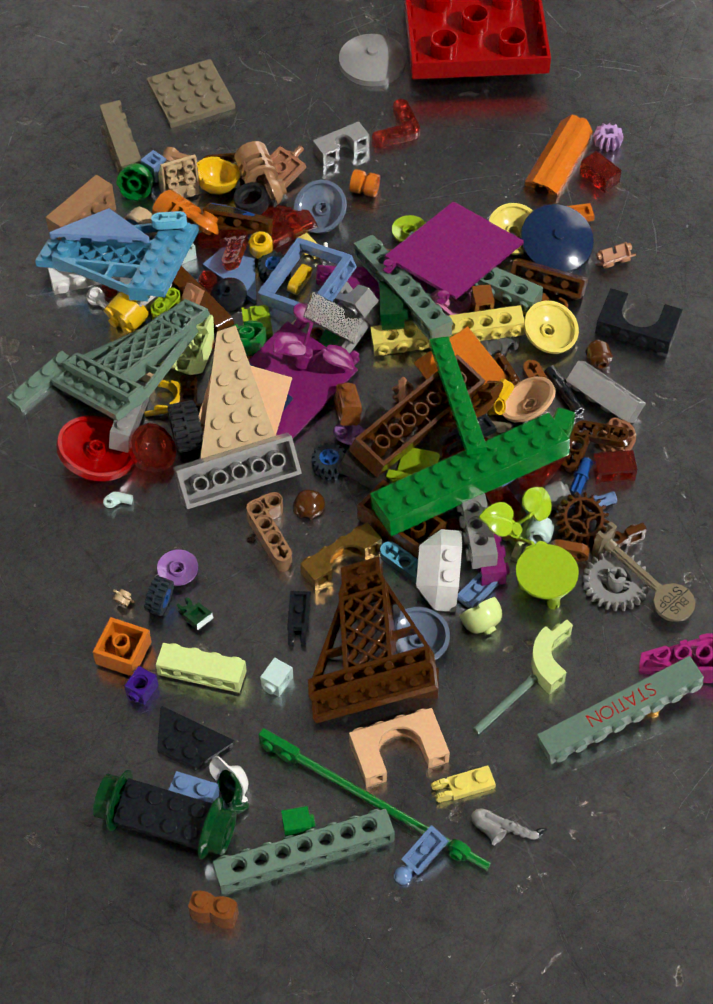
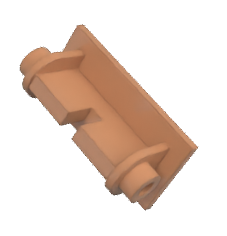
(608, 258)

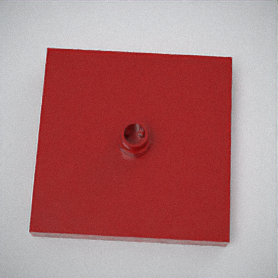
(476, 38)

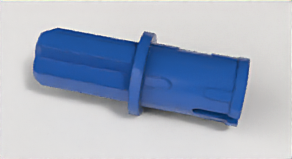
(581, 475)

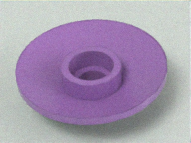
(178, 560)

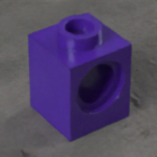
(141, 677)

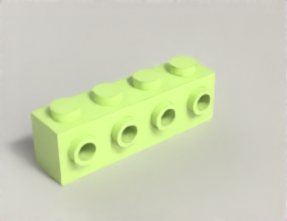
(201, 667)

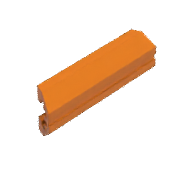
(561, 155)

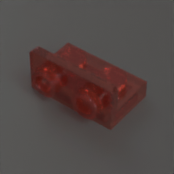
(506, 496)

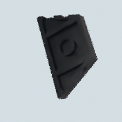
(188, 740)

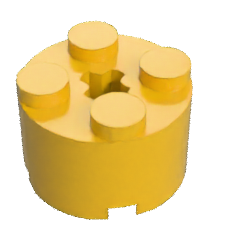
(125, 313)

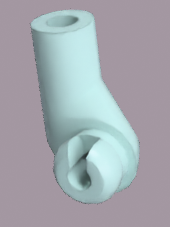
(116, 498)

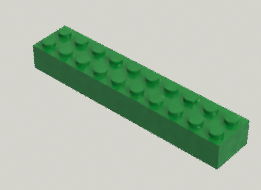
(469, 476)

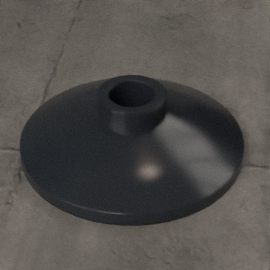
(234, 298)

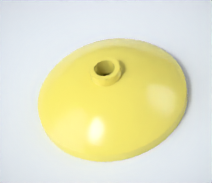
(511, 218)
(554, 319)

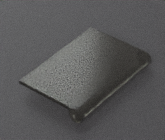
(333, 317)

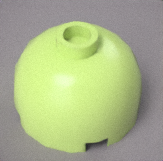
(482, 617)

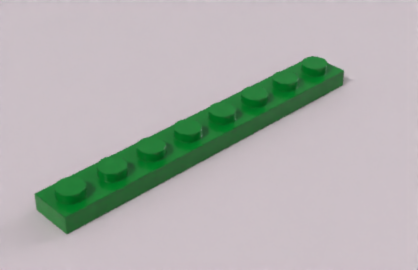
(458, 396)

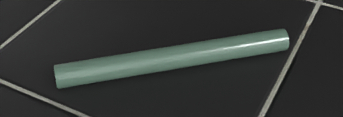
(510, 699)

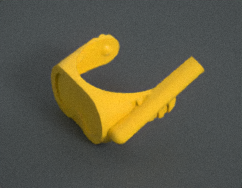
(172, 386)

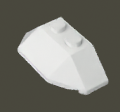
(440, 569)

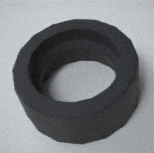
(250, 189)

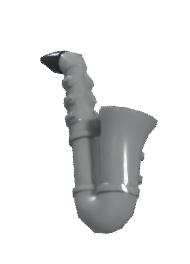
(492, 824)

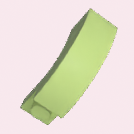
(544, 667)

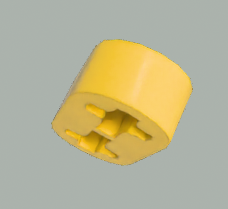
(299, 279)

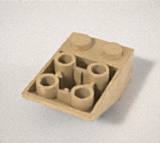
(180, 176)

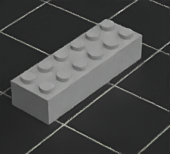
(237, 470)

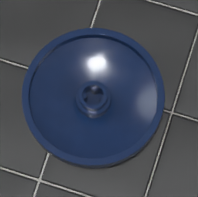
(557, 237)

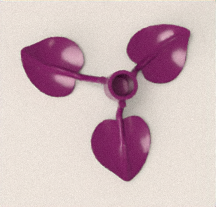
(289, 345)

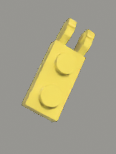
(464, 784)

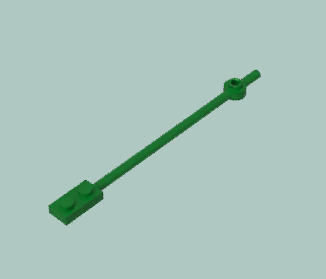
(291, 753)

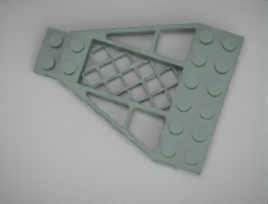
(116, 390)

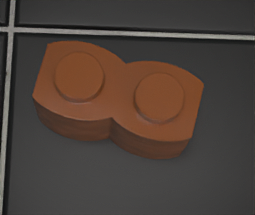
(219, 910)

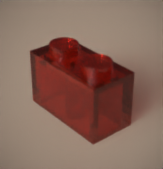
(600, 171)
(614, 466)

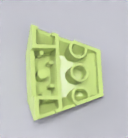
(198, 351)

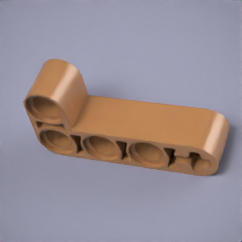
(271, 534)

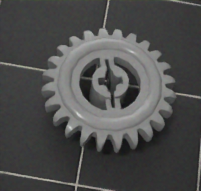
(615, 581)

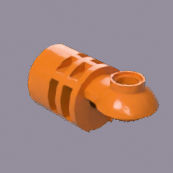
(172, 201)

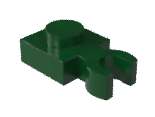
(196, 614)

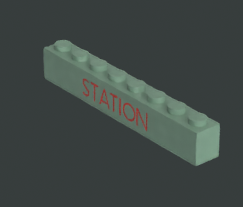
(620, 709)

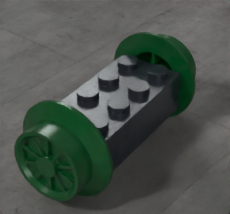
(164, 814)

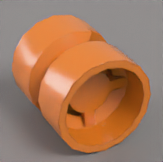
(365, 183)

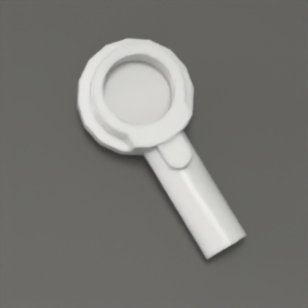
(96, 297)

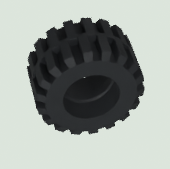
(185, 426)

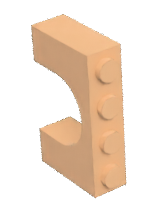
(419, 727)

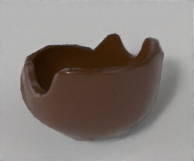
(308, 504)

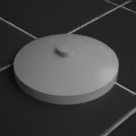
(372, 60)

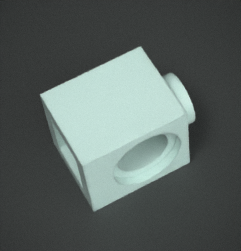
(276, 677)

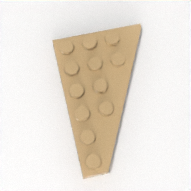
(234, 402)

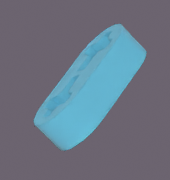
(169, 220)

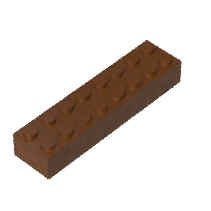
(409, 421)

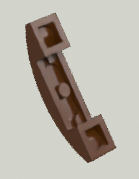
(487, 397)

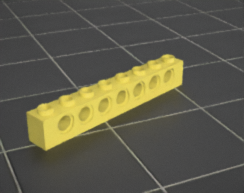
(484, 324)

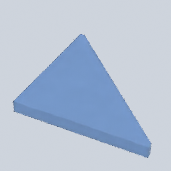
(101, 227)
(244, 272)

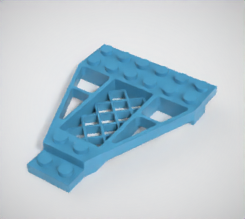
(149, 274)

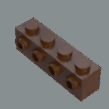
(550, 278)

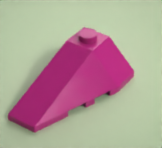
(698, 649)

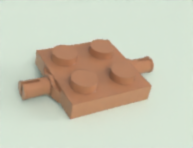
(288, 164)

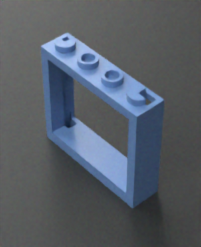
(329, 290)

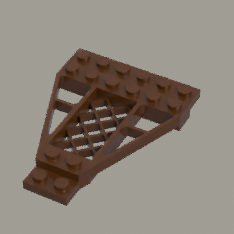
(384, 678)

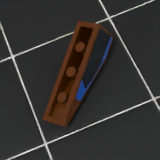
(234, 218)

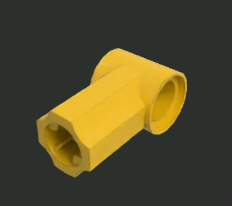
(500, 405)

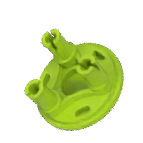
(547, 573)

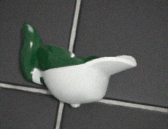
(231, 783)

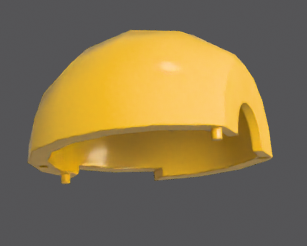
(217, 175)

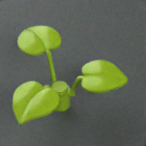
(499, 515)

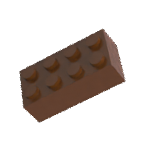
(407, 539)

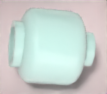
(540, 530)

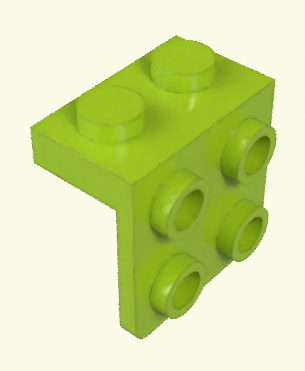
(413, 462)

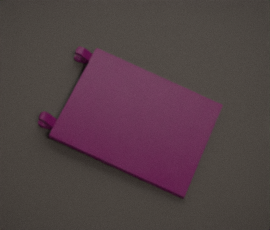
(453, 251)
(309, 386)

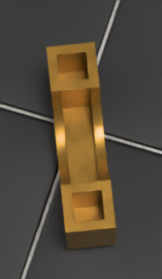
(360, 542)

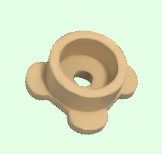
(122, 597)

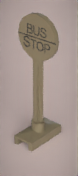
(670, 601)

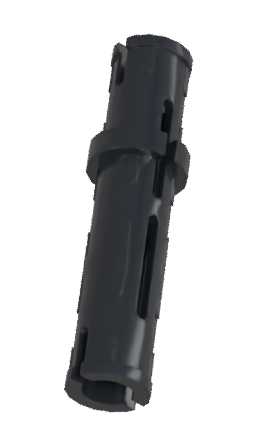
(574, 406)

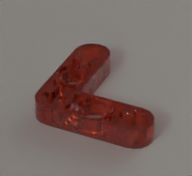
(411, 127)
(232, 240)

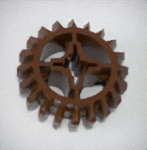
(580, 503)

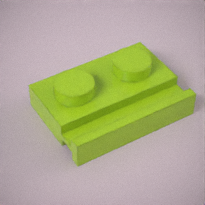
(259, 314)

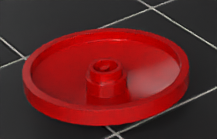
(86, 450)

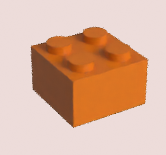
(122, 646)

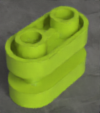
(165, 303)

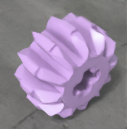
(608, 137)

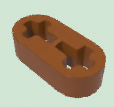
(534, 365)
(577, 550)

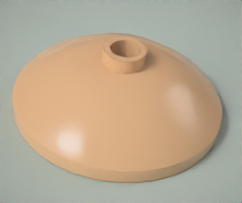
(529, 399)

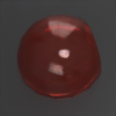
(152, 448)

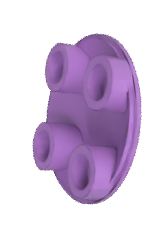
(347, 434)

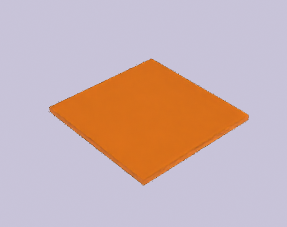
(472, 352)

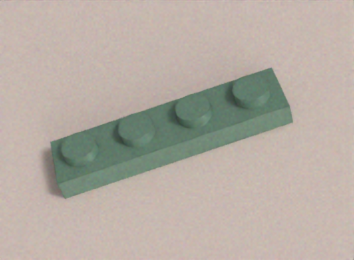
(38, 382)

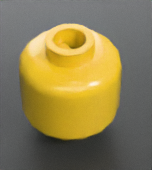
(260, 244)

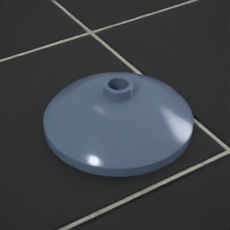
(322, 195)
(430, 625)

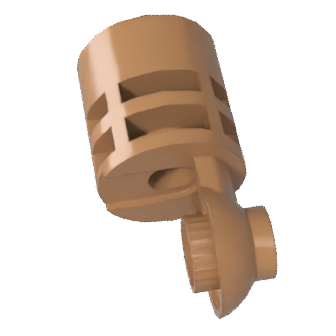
(257, 166)

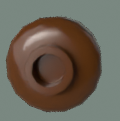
(599, 354)

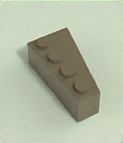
(118, 135)

